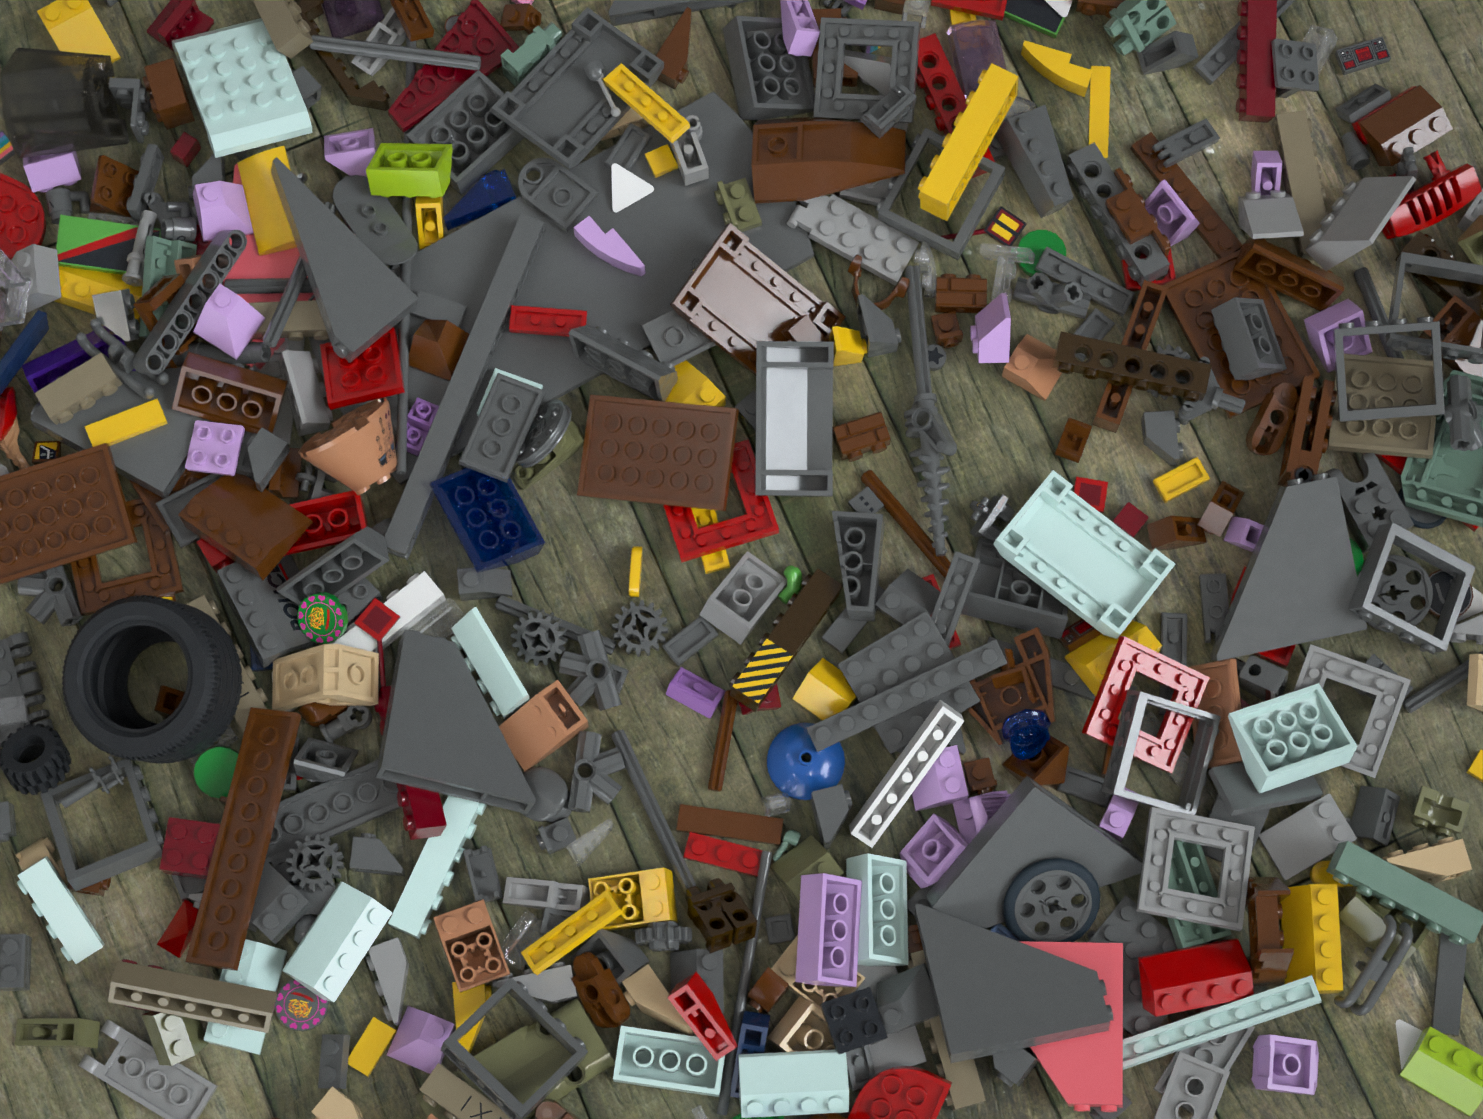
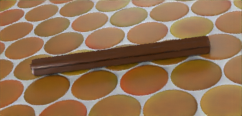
(906, 522)

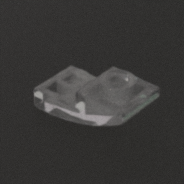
(927, 265)

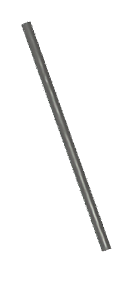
(744, 982)

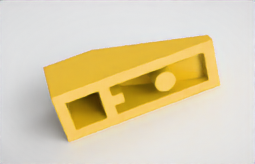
(465, 1005)

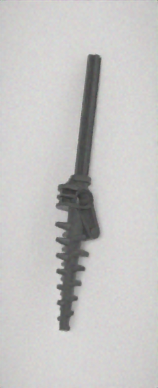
(934, 434)

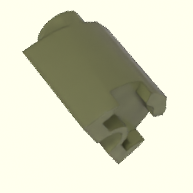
(1439, 812)

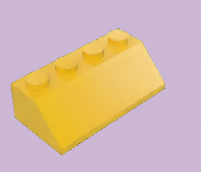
(80, 284)
(1313, 931)

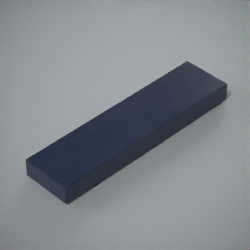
(22, 348)

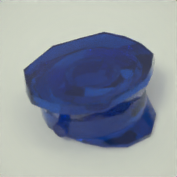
(1026, 732)

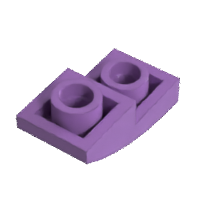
(418, 424)

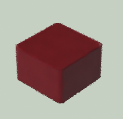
(185, 149)
(1130, 519)

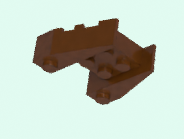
(1008, 700)
(1266, 959)

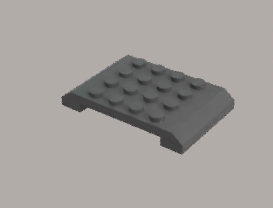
(560, 104)

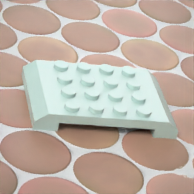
(242, 87)
(1082, 557)

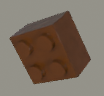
(168, 94)

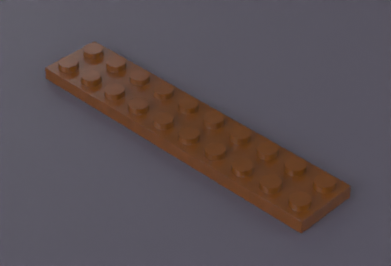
(243, 839)

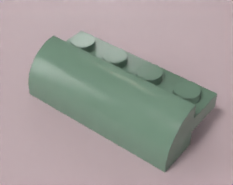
(158, 263)
(1191, 874)

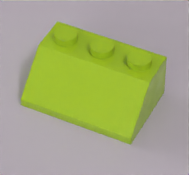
(410, 170)
(1446, 1070)

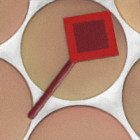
(1092, 492)
(377, 622)

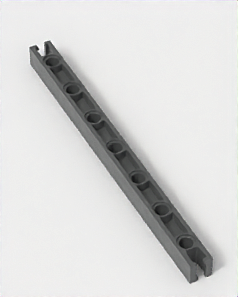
(464, 385)

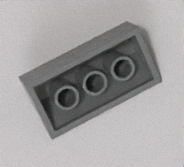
(339, 567)

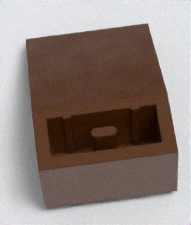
(1459, 326)

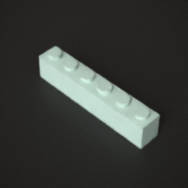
(435, 868)

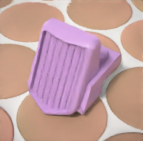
(976, 811)

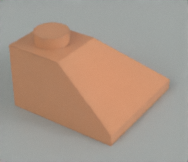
(1032, 367)

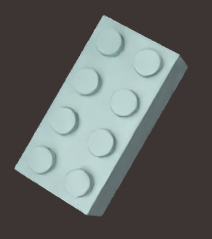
(667, 1062)

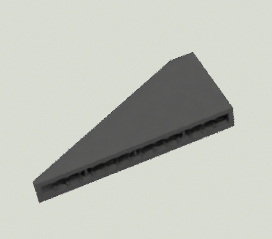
(350, 284)

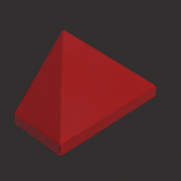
(180, 930)

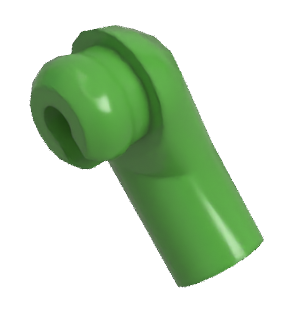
(794, 582)

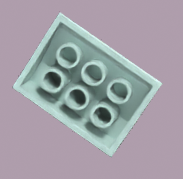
(1291, 738)

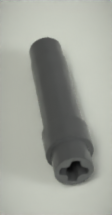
(253, 353)

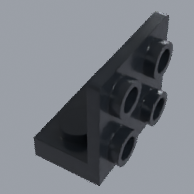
(853, 1021)

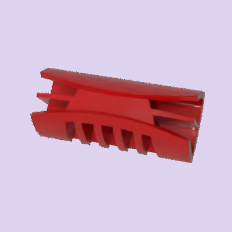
(1434, 200)

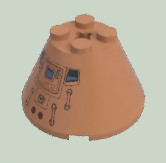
(356, 448)

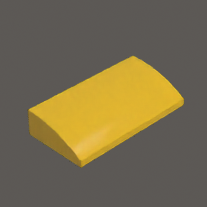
(263, 201)

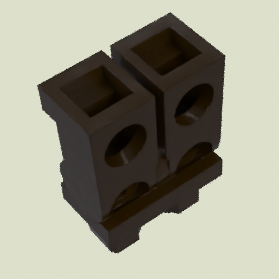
(720, 915)

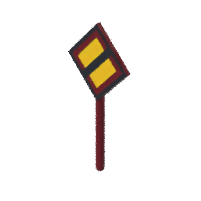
(1003, 227)

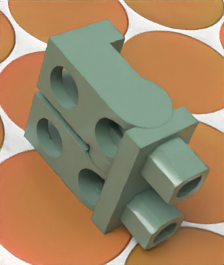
(1138, 24)
(529, 55)

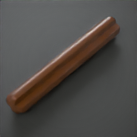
(722, 742)

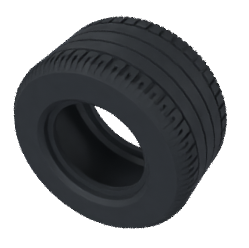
(99, 671)

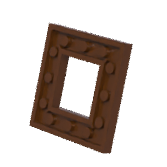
(162, 580)

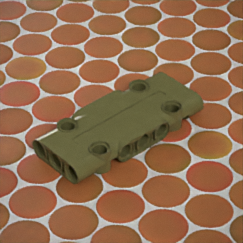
(529, 1059)

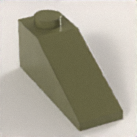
(58, 1033)

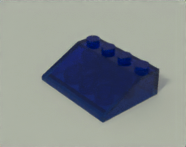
(488, 519)

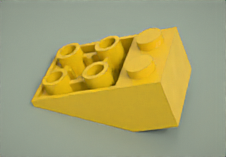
(641, 896)

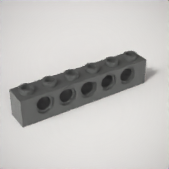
(1092, 161)

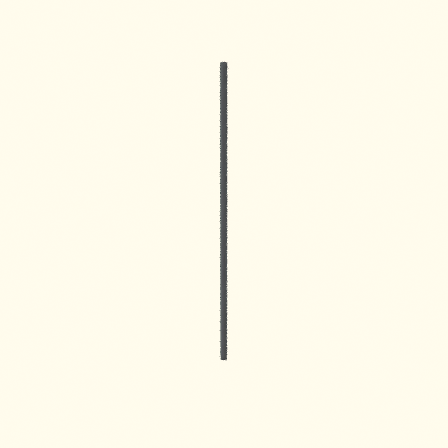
(404, 324)

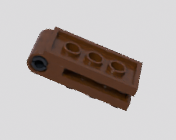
(1305, 463)

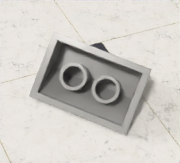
(305, 392)

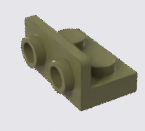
(738, 205)

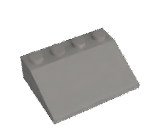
(1357, 218)

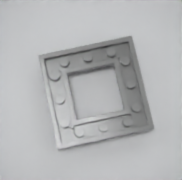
(1389, 692)
(1234, 839)

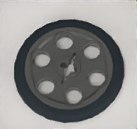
(1049, 870)

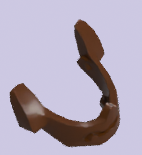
(899, 290)

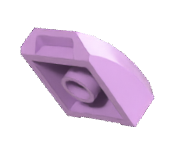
(932, 851)
(1285, 1064)

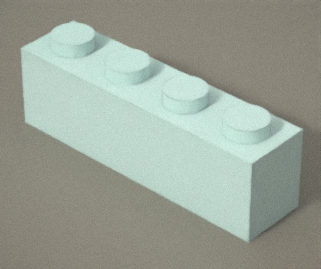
(60, 909)

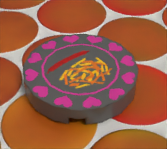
(300, 1007)

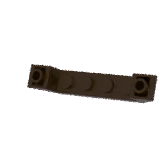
(366, 96)

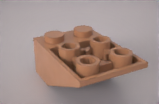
(543, 725)
(471, 946)

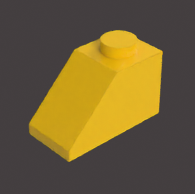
(429, 220)
(848, 346)

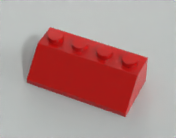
(332, 519)
(1194, 977)

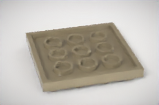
(1386, 383)

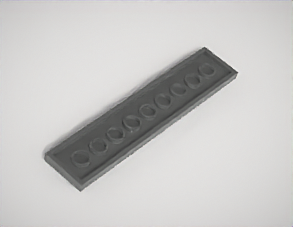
(322, 811)

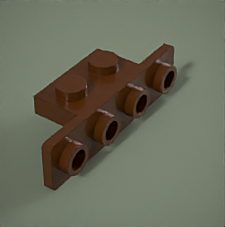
(1131, 215)

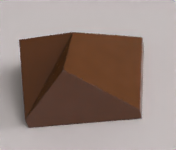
(437, 348)
(1044, 768)

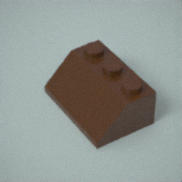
(1406, 122)

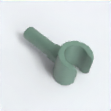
(791, 837)

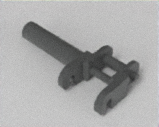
(94, 784)

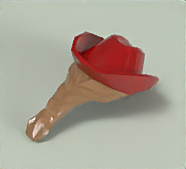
(9, 428)

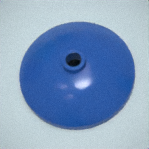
(800, 777)

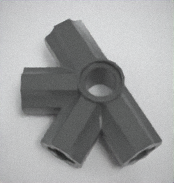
(1051, 296)
(1463, 415)
(47, 601)
(583, 668)
(601, 766)

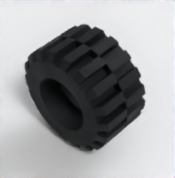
(27, 745)

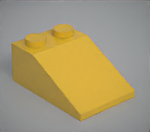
(77, 28)
(694, 388)

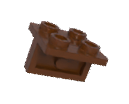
(112, 187)

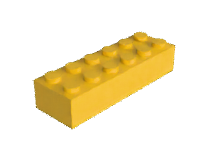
(968, 141)

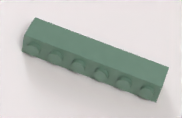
(1406, 893)

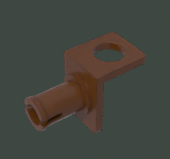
(1011, 675)

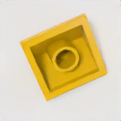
(825, 691)

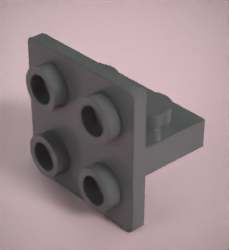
(1294, 67)

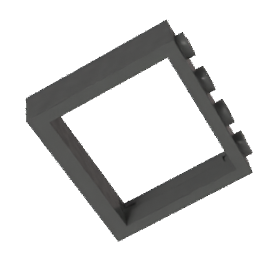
(955, 248)
(1439, 268)
(1375, 327)
(1361, 601)
(1126, 742)
(115, 864)
(485, 1080)

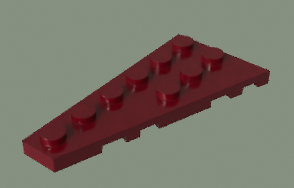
(472, 34)

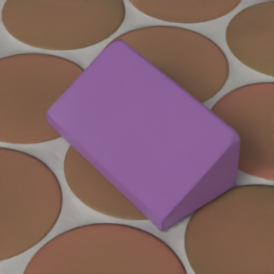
(695, 692)

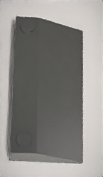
(794, 418)

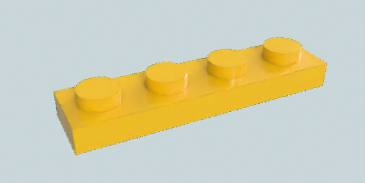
(646, 103)
(571, 932)

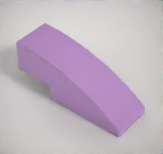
(608, 247)

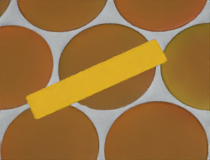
(1099, 108)

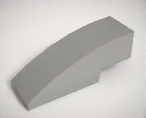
(387, 32)
(545, 893)

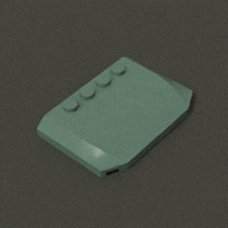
(1453, 478)

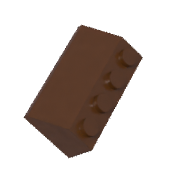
(1289, 273)
(228, 394)

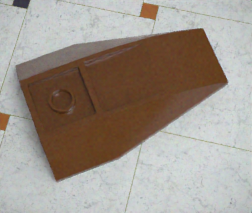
(820, 157)

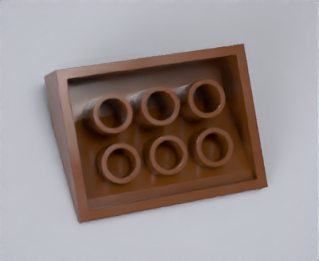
(245, 523)

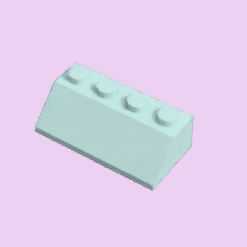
(490, 664)
(882, 909)
(337, 942)
(258, 968)
(793, 1083)

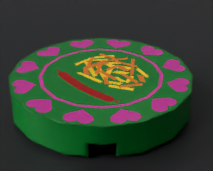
(322, 617)

